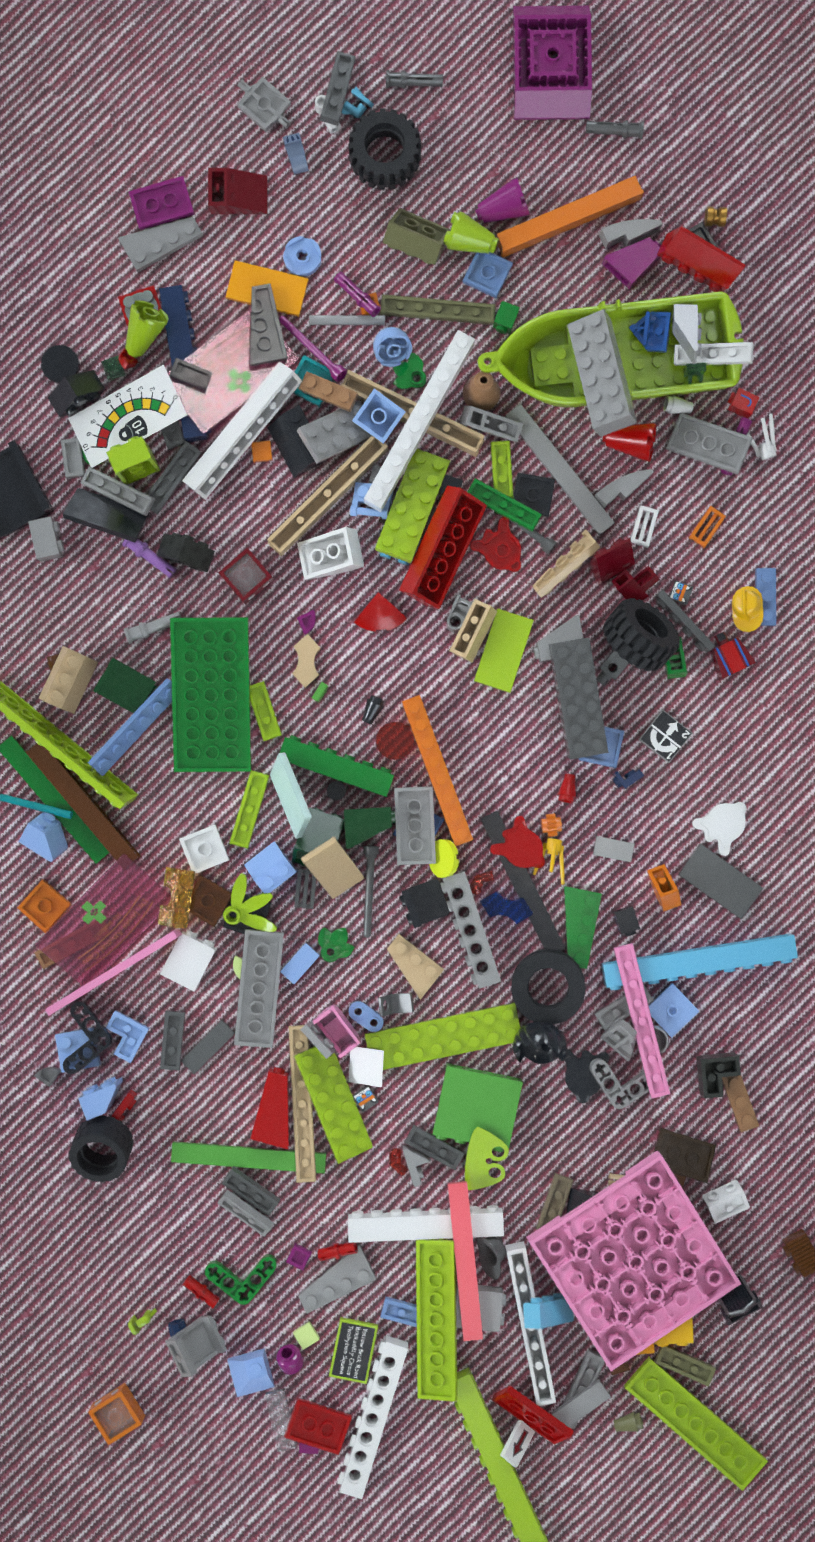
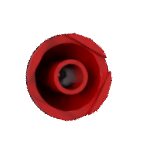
(633, 440)

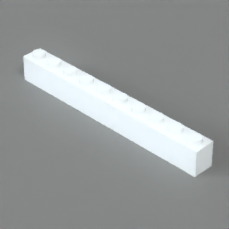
(419, 421)

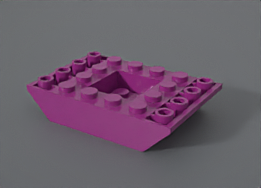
(546, 85)

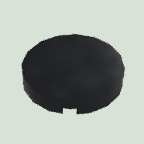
(59, 362)

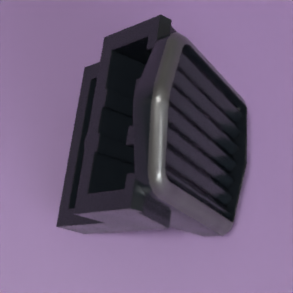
(739, 1303)

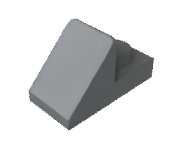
(413, 1159)

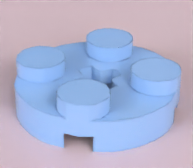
(306, 246)

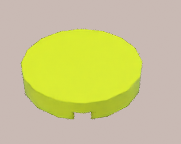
(446, 859)

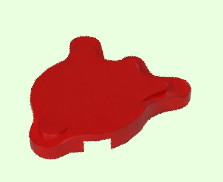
(499, 548)
(521, 846)

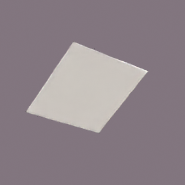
(366, 1066)

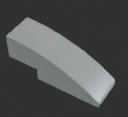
(629, 231)
(622, 487)

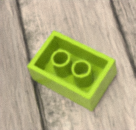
(132, 460)

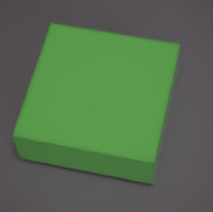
(319, 693)

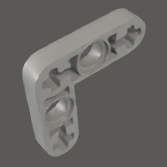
(617, 1089)

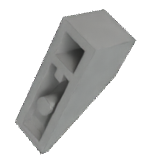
(490, 423)

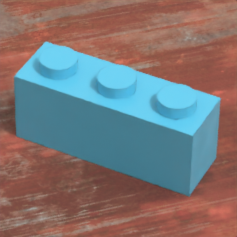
(547, 1311)

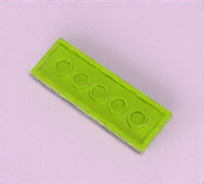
(412, 505)
(333, 1104)

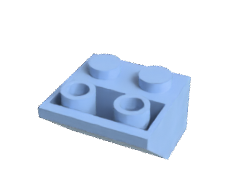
(99, 1099)

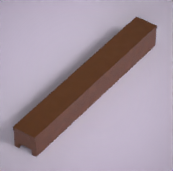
(82, 803)

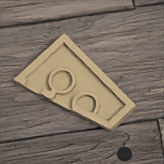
(415, 965)

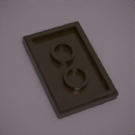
(686, 1154)

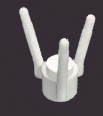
(767, 449)

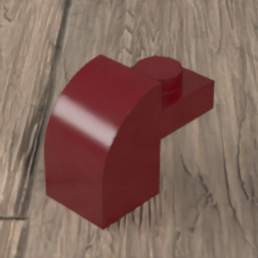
(635, 587)

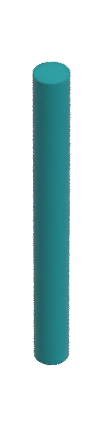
(36, 806)

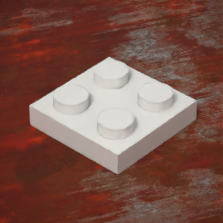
(204, 849)

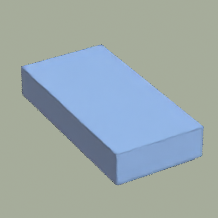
(300, 963)

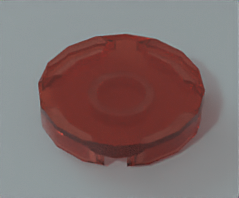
(394, 740)

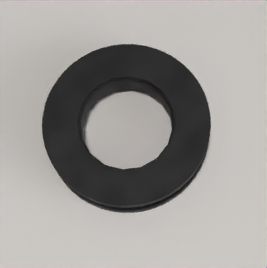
(548, 1013)

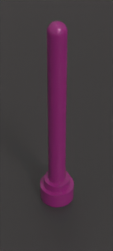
(337, 371)

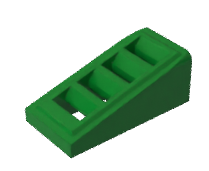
(678, 673)

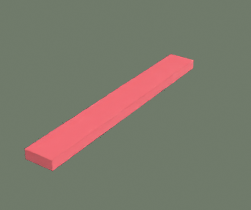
(465, 1261)

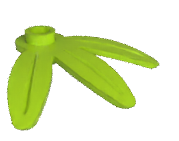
(243, 909)

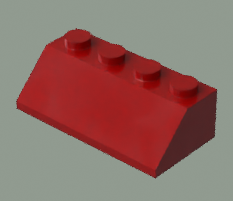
(700, 259)

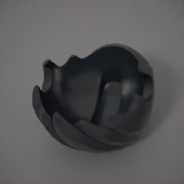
(540, 1043)

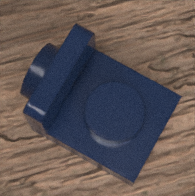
(630, 778)

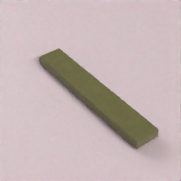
(437, 309)

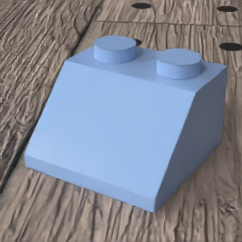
(45, 837)
(270, 868)

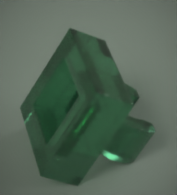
(113, 368)
(694, 370)

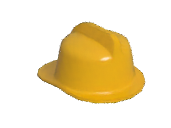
(747, 609)

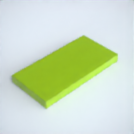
(503, 650)

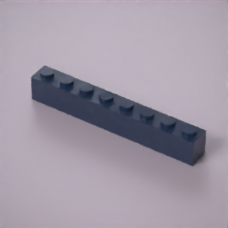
(180, 342)

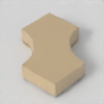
(307, 651)

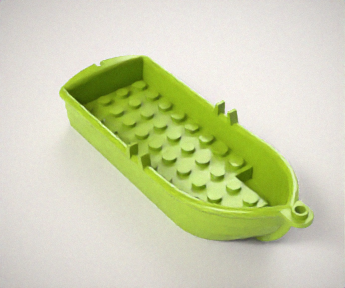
(544, 366)

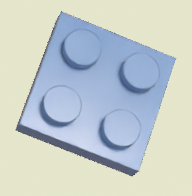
(69, 1042)

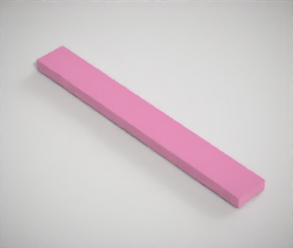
(114, 971)
(641, 1020)

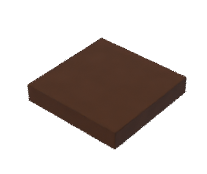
(209, 900)

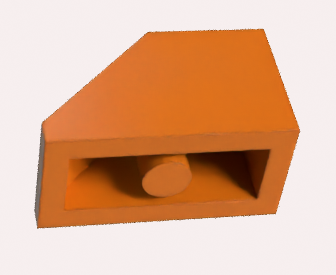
(664, 887)

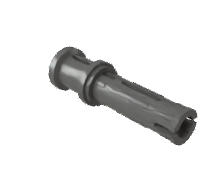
(402, 79)
(625, 129)

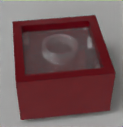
(246, 576)

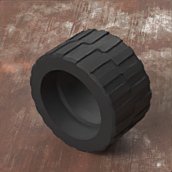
(98, 1166)

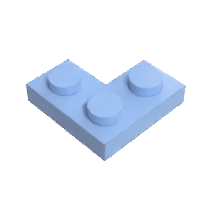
(131, 1033)

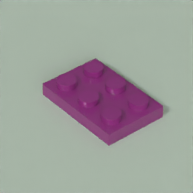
(161, 203)

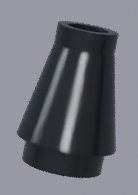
(372, 709)

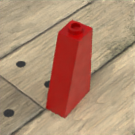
(273, 1114)

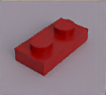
(127, 1103)

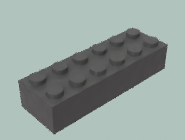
(578, 698)

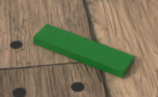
(505, 505)

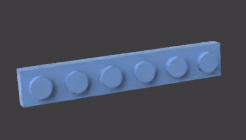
(132, 728)

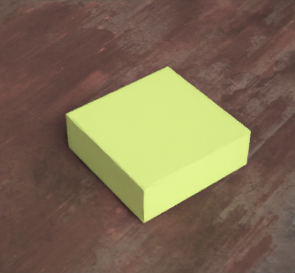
(306, 1335)

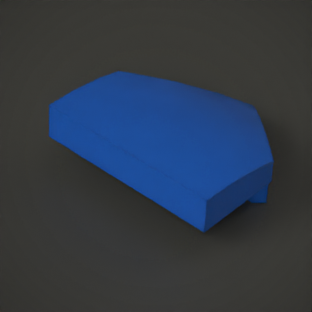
(653, 331)

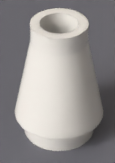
(676, 405)

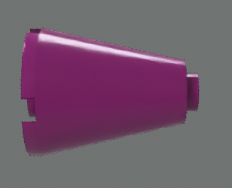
(503, 204)

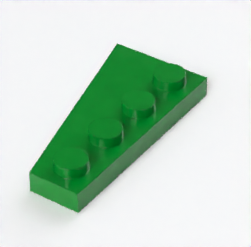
(581, 920)

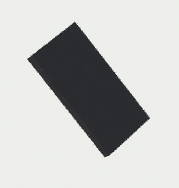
(105, 515)

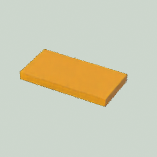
(287, 288)

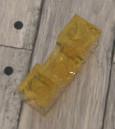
(180, 883)

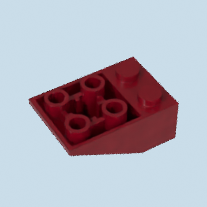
(237, 192)
(612, 561)

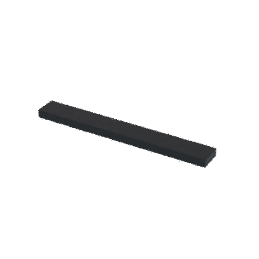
(524, 887)

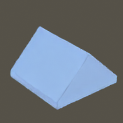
(378, 416)

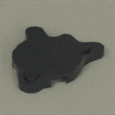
(579, 1077)

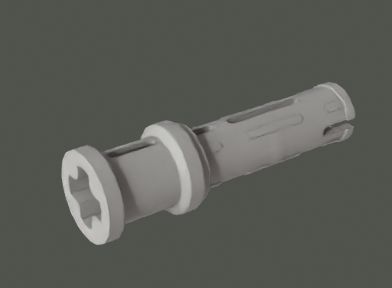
(143, 630)

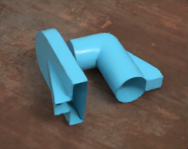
(350, 109)

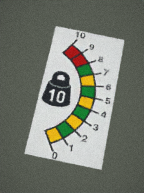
(129, 412)

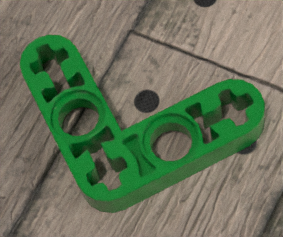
(240, 1285)

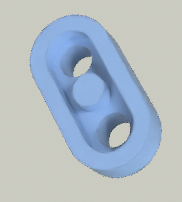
(366, 1016)

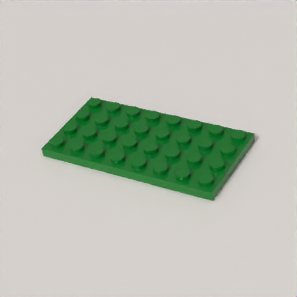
(211, 694)

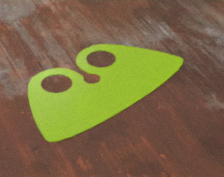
(478, 1151)

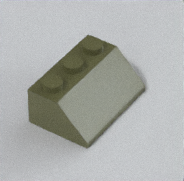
(415, 236)

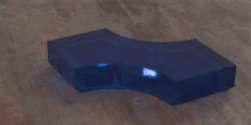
(498, 905)

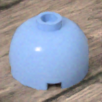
(392, 346)

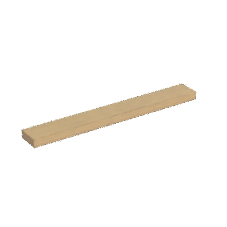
(301, 1111)

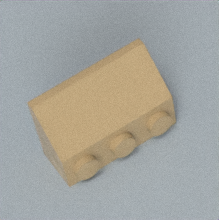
(68, 680)

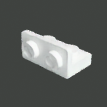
(726, 1201)

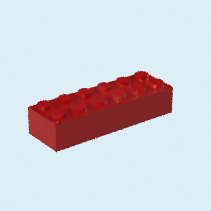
(443, 547)

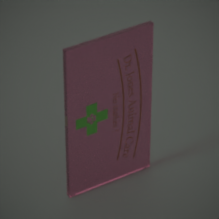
(232, 376)
(104, 921)

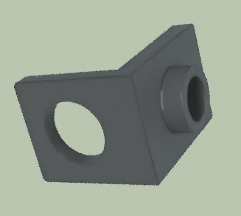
(396, 1003)

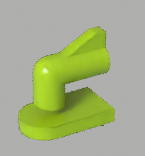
(136, 1325)

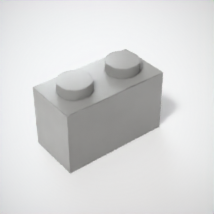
(46, 539)

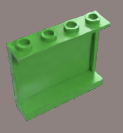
(475, 1100)

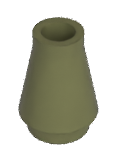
(631, 1423)

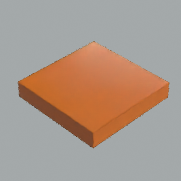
(44, 905)

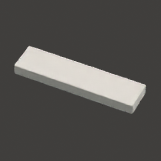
(718, 354)

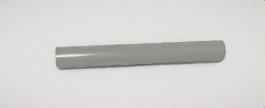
(346, 320)

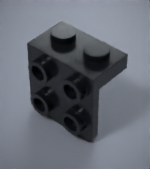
(424, 903)

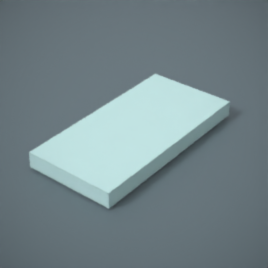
(290, 795)

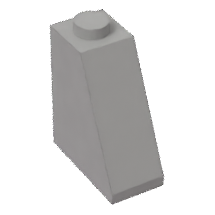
(568, 631)

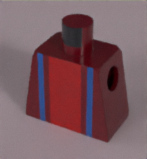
(730, 656)

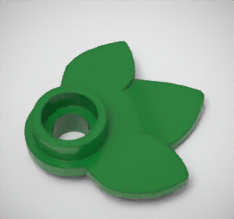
(407, 372)
(337, 942)

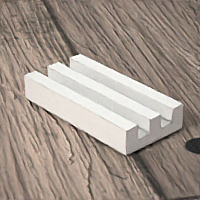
(648, 510)

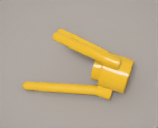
(554, 847)

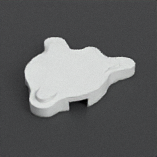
(723, 823)

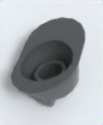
(491, 1255)

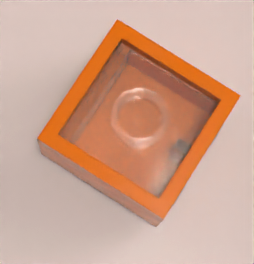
(116, 1414)

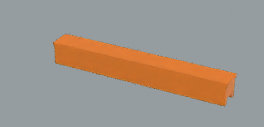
(569, 216)

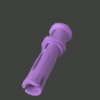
(141, 550)

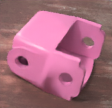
(338, 1029)

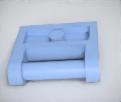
(358, 497)

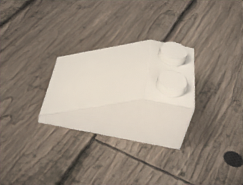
(330, 553)

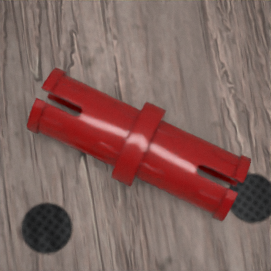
(337, 1251)
(201, 1291)

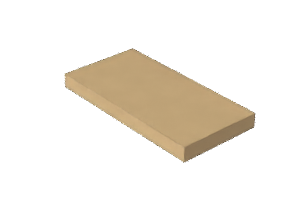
(333, 867)

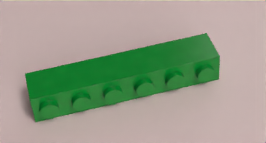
(337, 767)

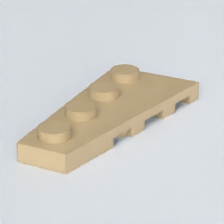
(566, 564)

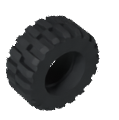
(385, 125)
(641, 634)

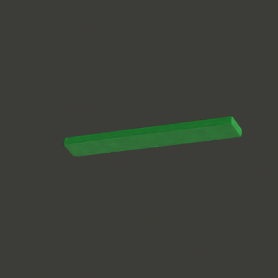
(49, 795)

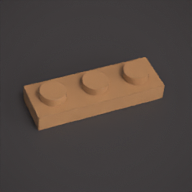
(328, 391)
(740, 1103)

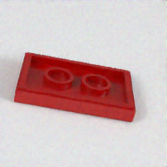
(318, 1426)

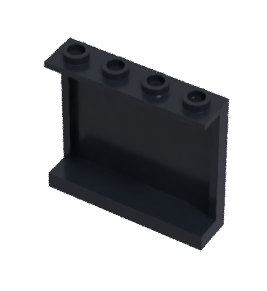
(20, 492)

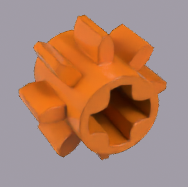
(551, 825)

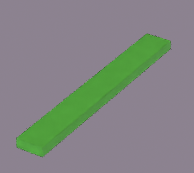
(240, 1156)

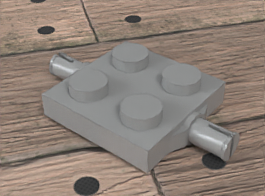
(264, 104)

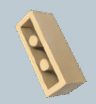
(473, 630)

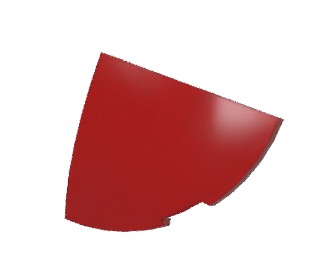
(380, 615)

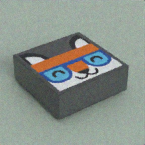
(680, 592)
(365, 1098)

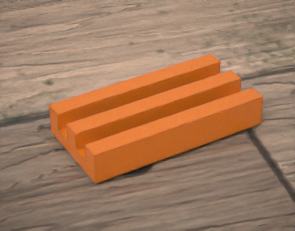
(698, 539)

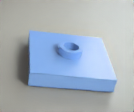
(672, 1010)

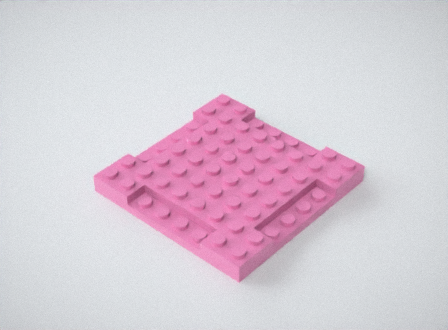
(634, 1261)

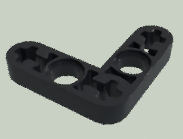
(93, 1037)

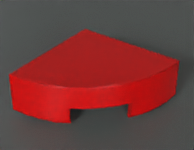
(126, 360)

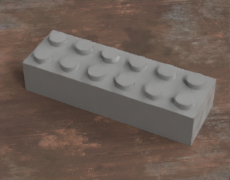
(602, 373)

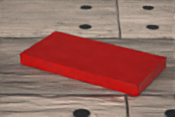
(532, 1415)

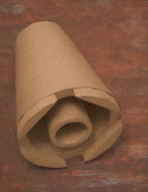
(481, 391)

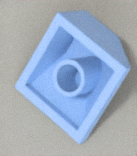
(251, 1372)

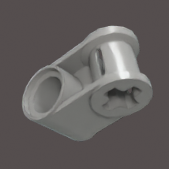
(458, 611)

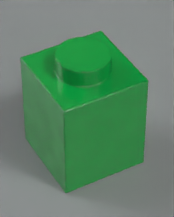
(506, 318)

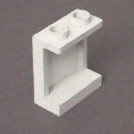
(188, 960)

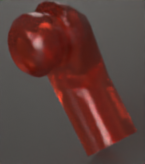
(479, 880)
(395, 1161)

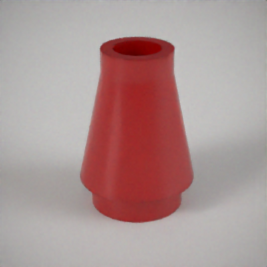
(567, 791)

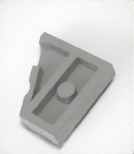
(621, 1038)
(319, 1039)

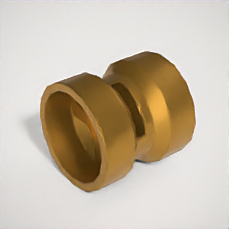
(715, 216)

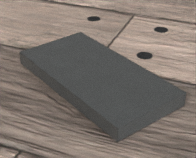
(720, 881)

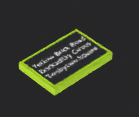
(353, 1350)

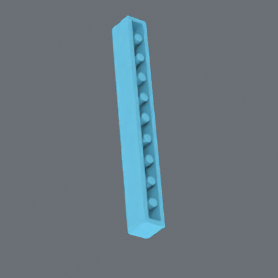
(707, 960)

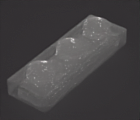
(280, 1417)

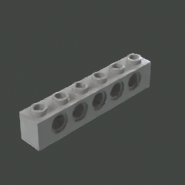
(490, 975)

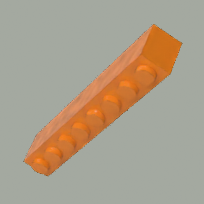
(437, 770)

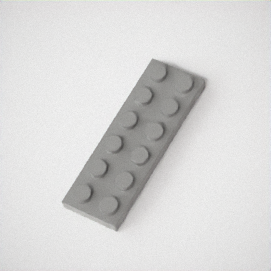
(258, 988)

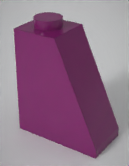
(632, 261)

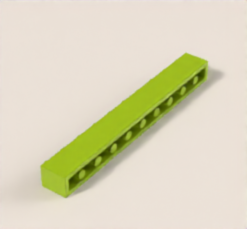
(501, 1473)

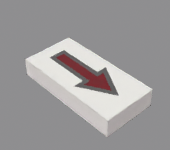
(517, 1443)

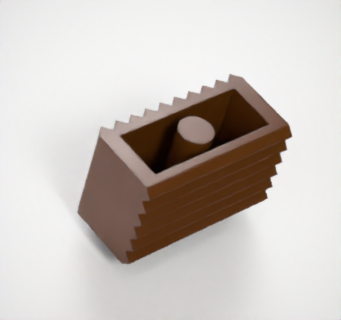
(801, 1251)

